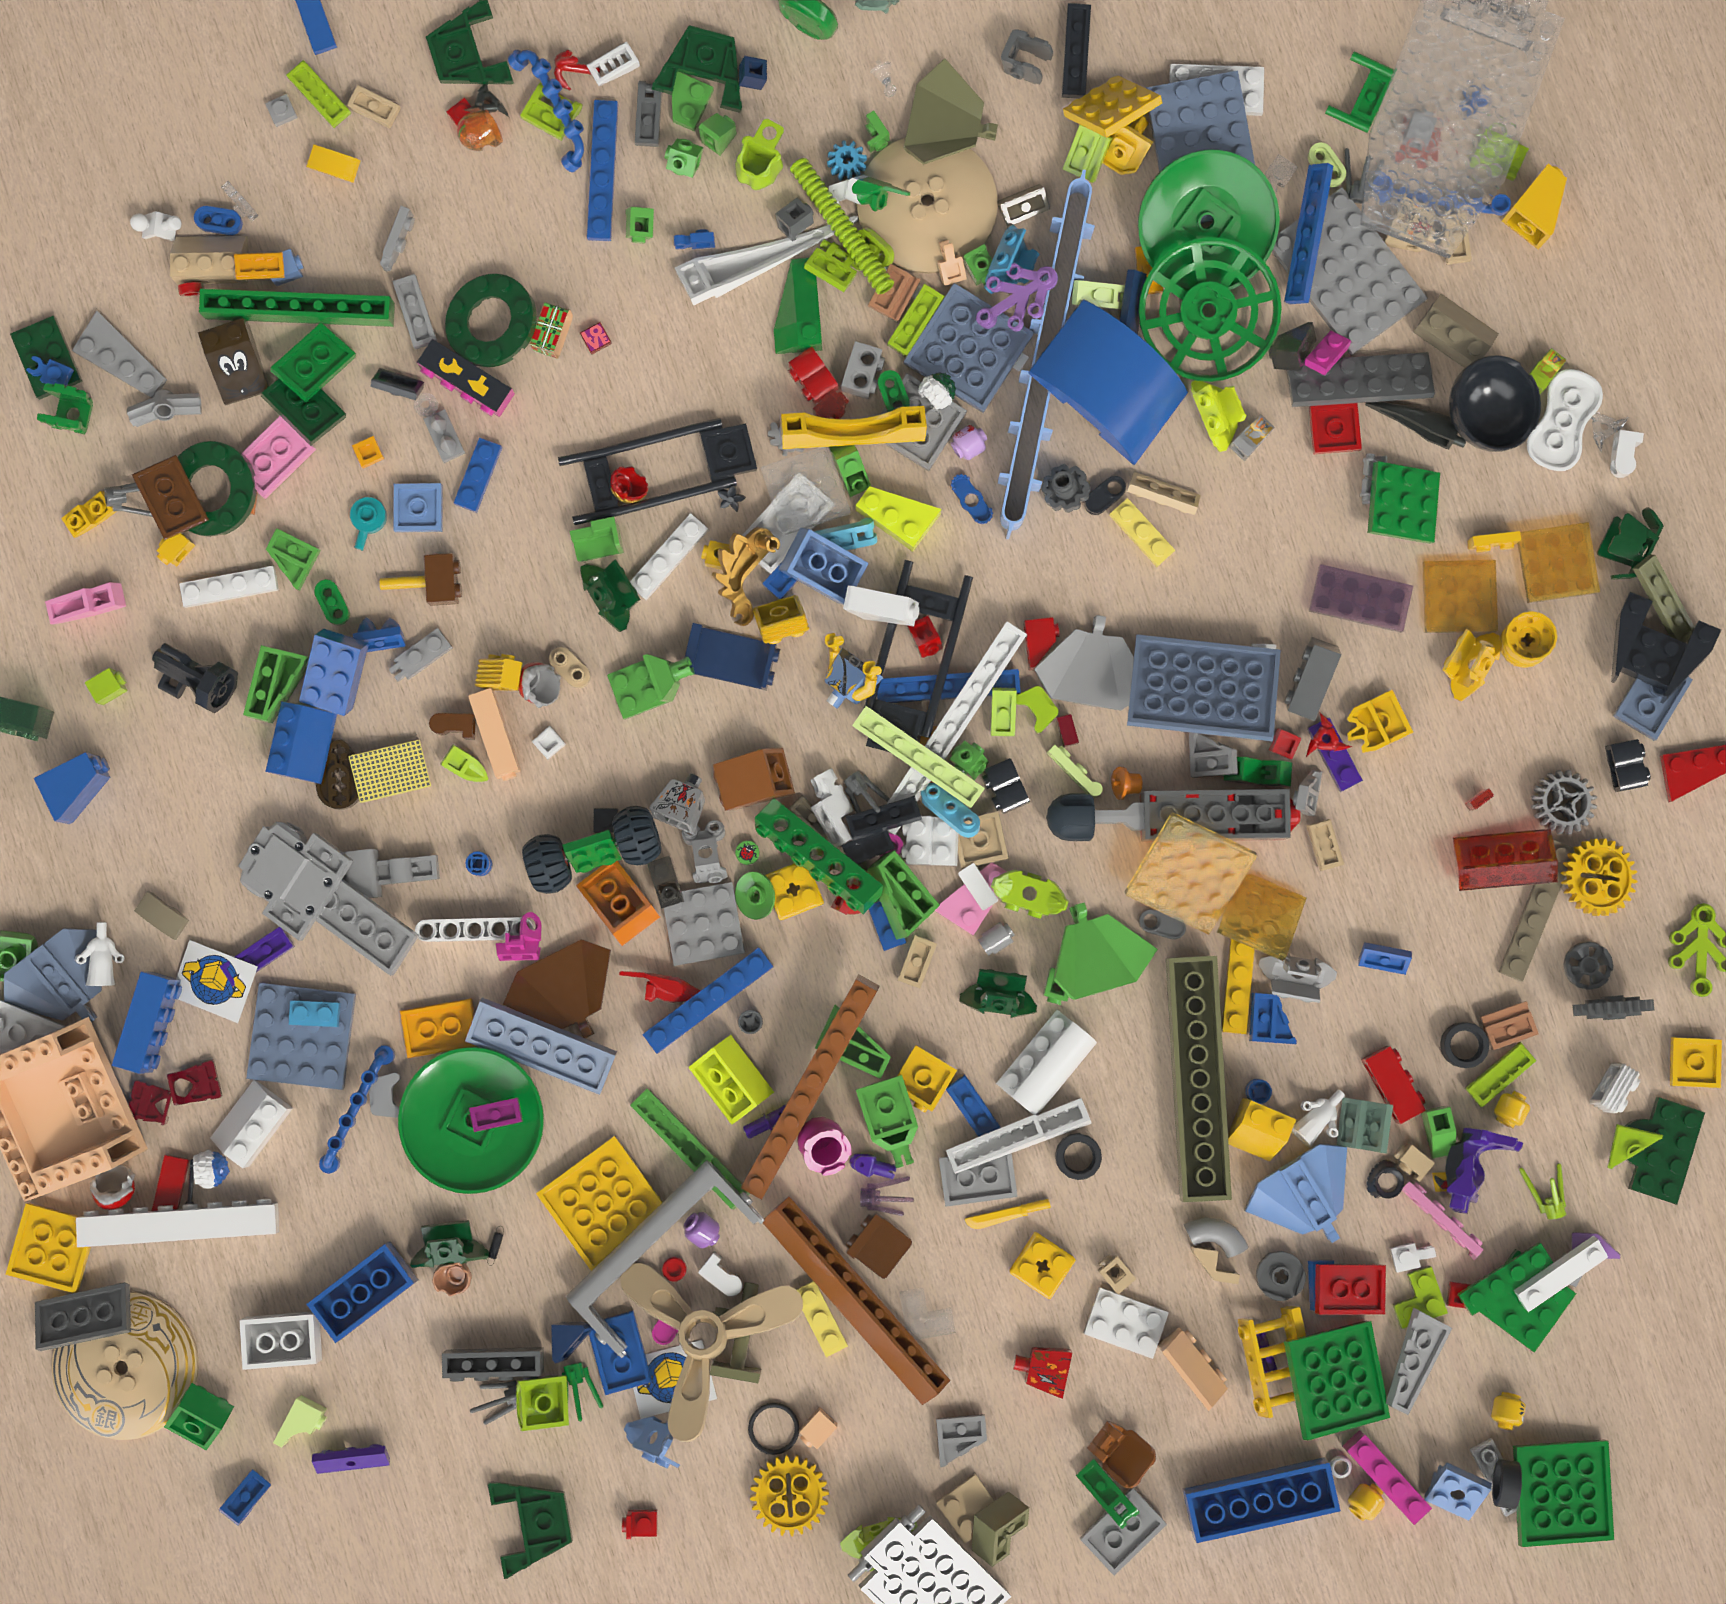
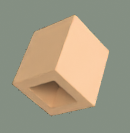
(817, 1428)

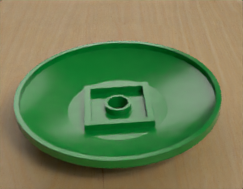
(1213, 185)
(436, 1126)

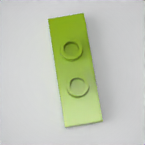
(318, 94)
(1500, 1074)

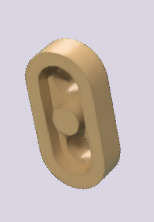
(569, 667)

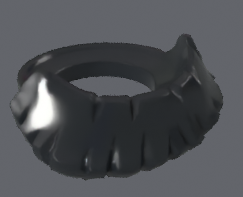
(1373, 1186)

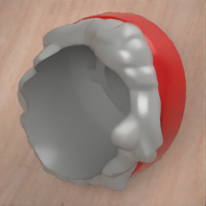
(539, 684)
(113, 1187)

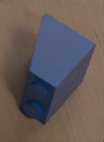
(73, 786)

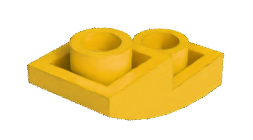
(333, 163)
(87, 516)

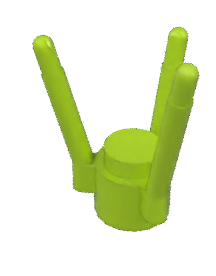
(1554, 1205)

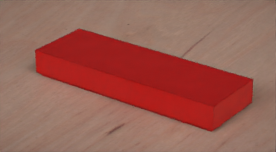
(171, 1182)

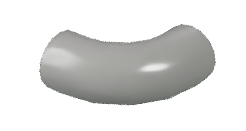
(1218, 1232)

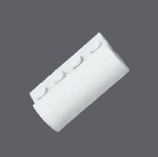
(1046, 1062)

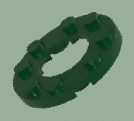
(515, 338)
(241, 478)

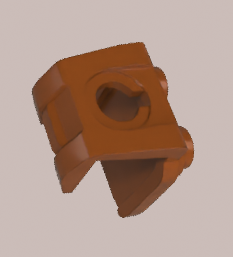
(1123, 1454)

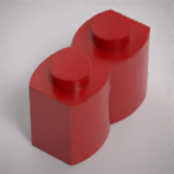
(812, 375)

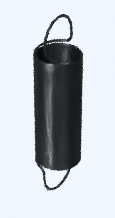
(495, 1245)

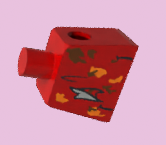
(1046, 1369)

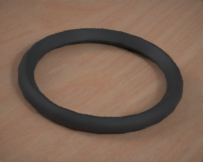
(796, 1431)

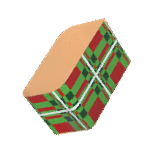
(551, 330)

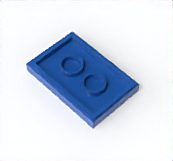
(625, 1372)

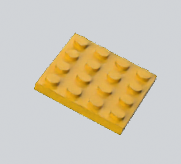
(600, 1201)

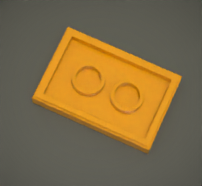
(437, 1027)

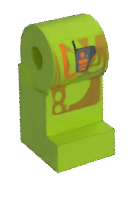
(1547, 369)

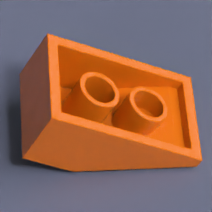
(618, 901)

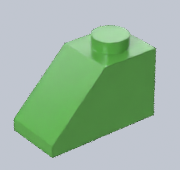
(717, 132)

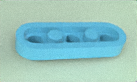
(954, 818)

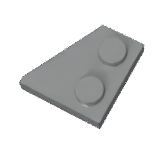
(1308, 793)
(959, 1435)

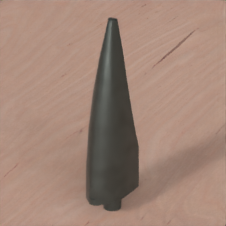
(1428, 424)

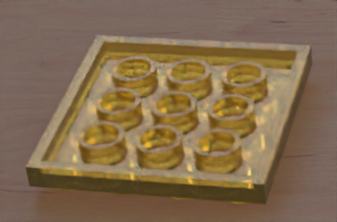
(1190, 873)

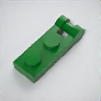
(1107, 1493)

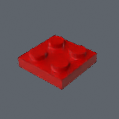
(1335, 428)

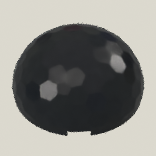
(1495, 404)

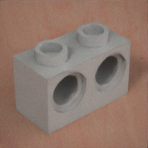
(857, 369)

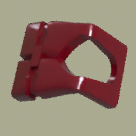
(203, 1080)
(144, 1102)

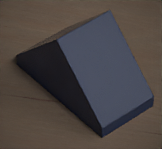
(567, 1337)

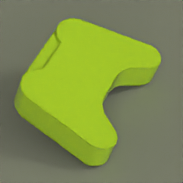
(1040, 706)

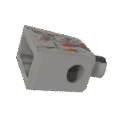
(680, 804)

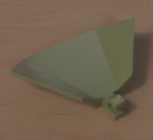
(945, 116)

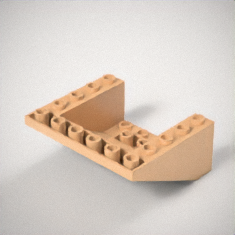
(63, 1111)

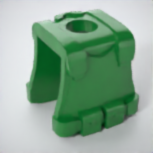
(69, 398)

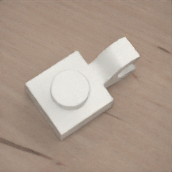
(1407, 1256)

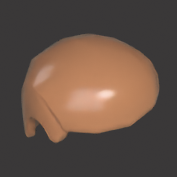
(452, 1278)

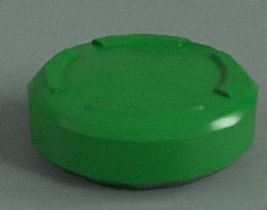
(810, 17)

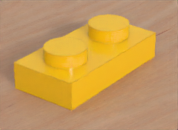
(1484, 542)

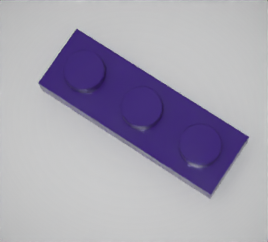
(1338, 762)
(263, 951)

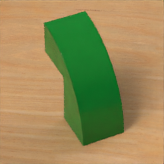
(1262, 772)

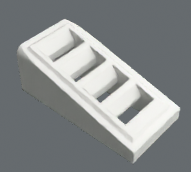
(623, 49)

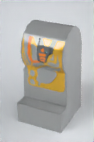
(1251, 437)

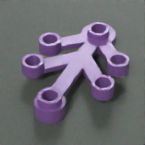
(1019, 296)

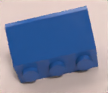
(301, 742)

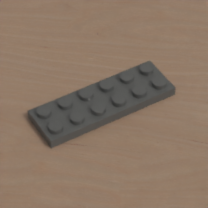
(1364, 380)

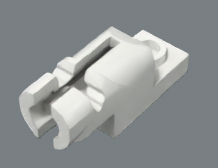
(831, 808)

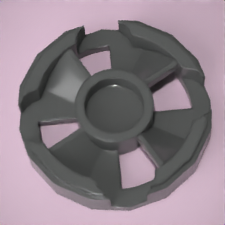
(1588, 965)

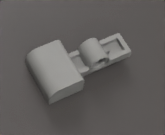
(369, 873)

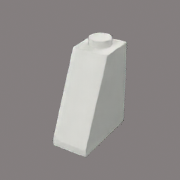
(881, 606)

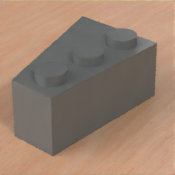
(1313, 678)

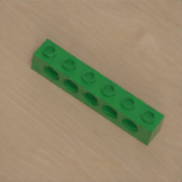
(777, 815)

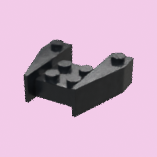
(1656, 656)

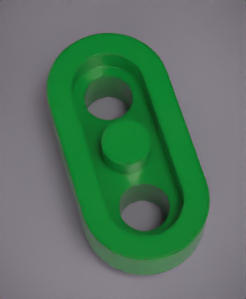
(894, 394)
(332, 603)

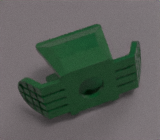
(1629, 539)

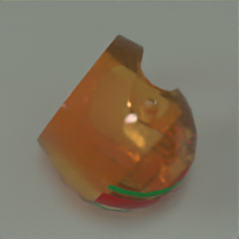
(478, 130)

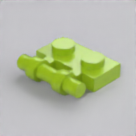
(829, 268)

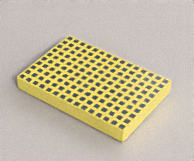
(389, 771)

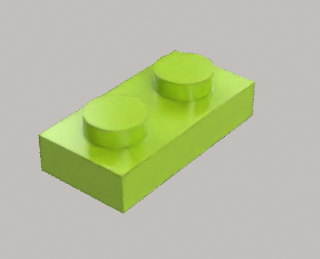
(1003, 711)

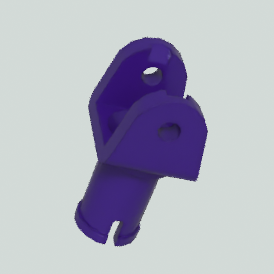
(868, 1165)

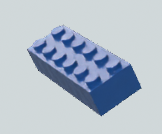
(1261, 1500)

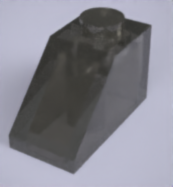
(1293, 347)

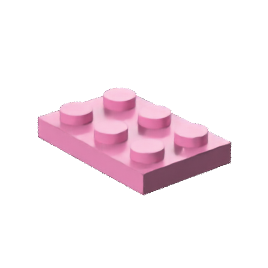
(276, 455)

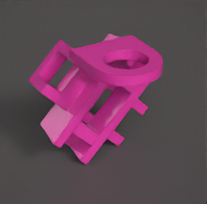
(524, 945)

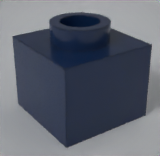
(752, 73)

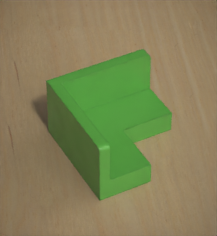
(597, 541)

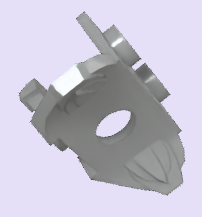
(1313, 973)

